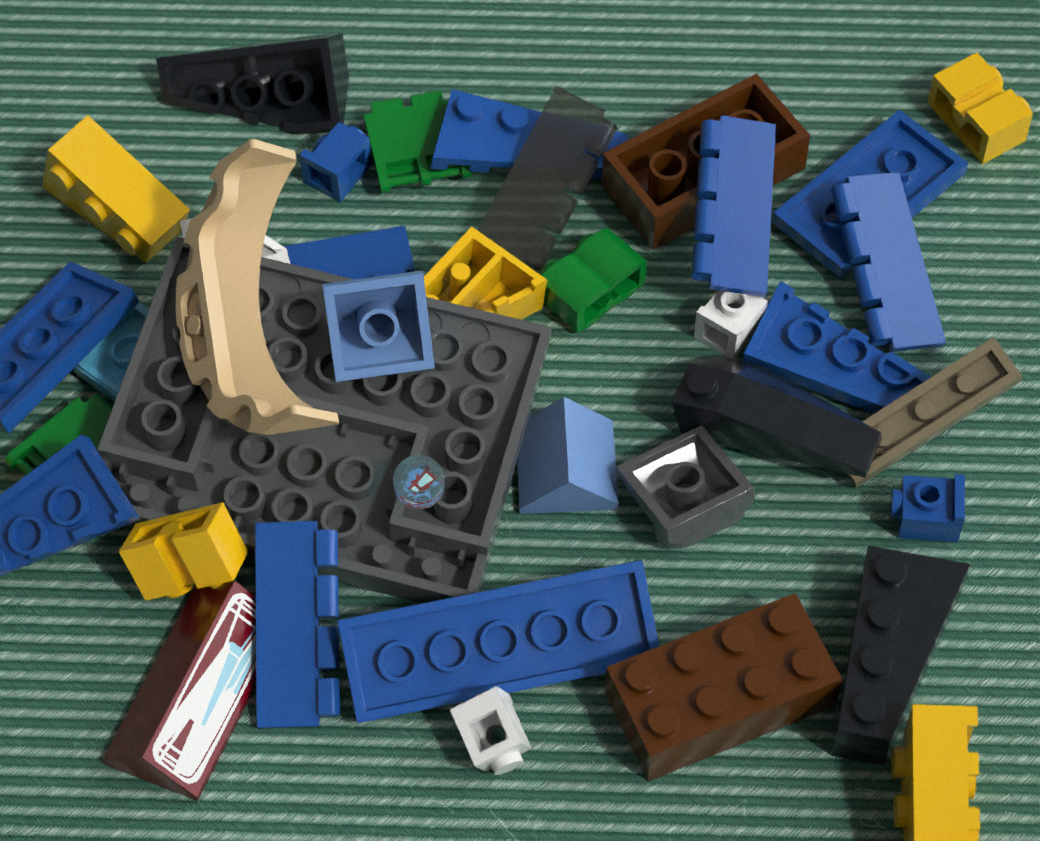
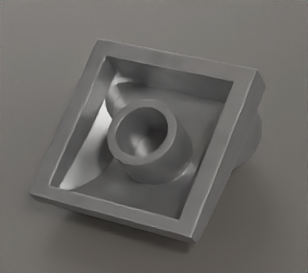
(687, 488)

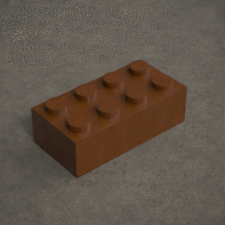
(657, 170)
(722, 686)

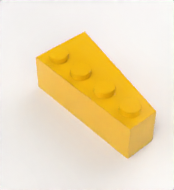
(937, 775)

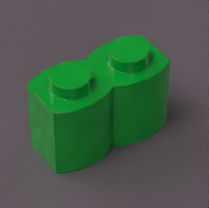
(592, 279)

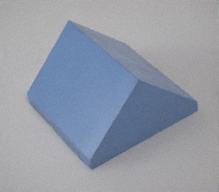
(378, 326)
(567, 461)

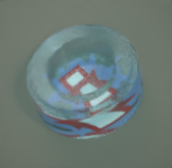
(418, 482)

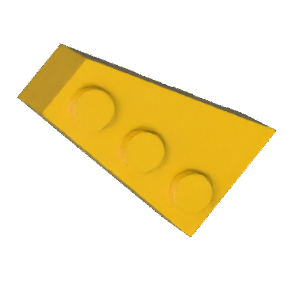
(112, 190)
(486, 278)

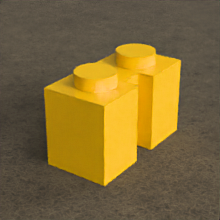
(978, 109)
(183, 550)

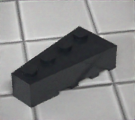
(894, 634)

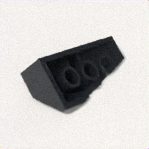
(771, 416)

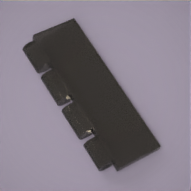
(545, 167)

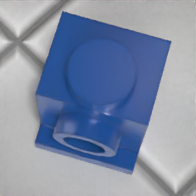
(337, 161)
(929, 508)

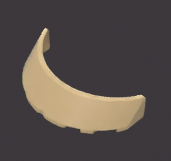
(220, 297)

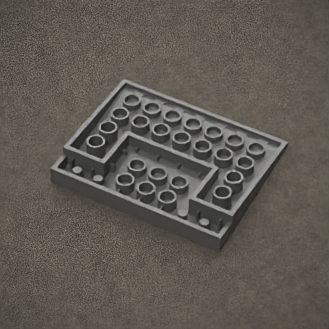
(462, 414)

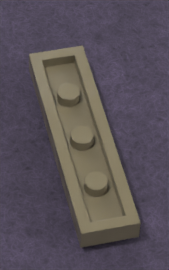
(940, 404)

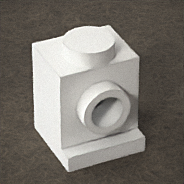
(729, 321)
(479, 719)

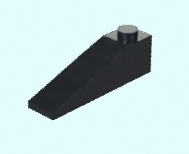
(274, 83)

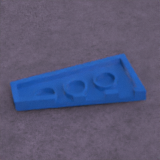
(489, 134)
(825, 356)
(60, 506)

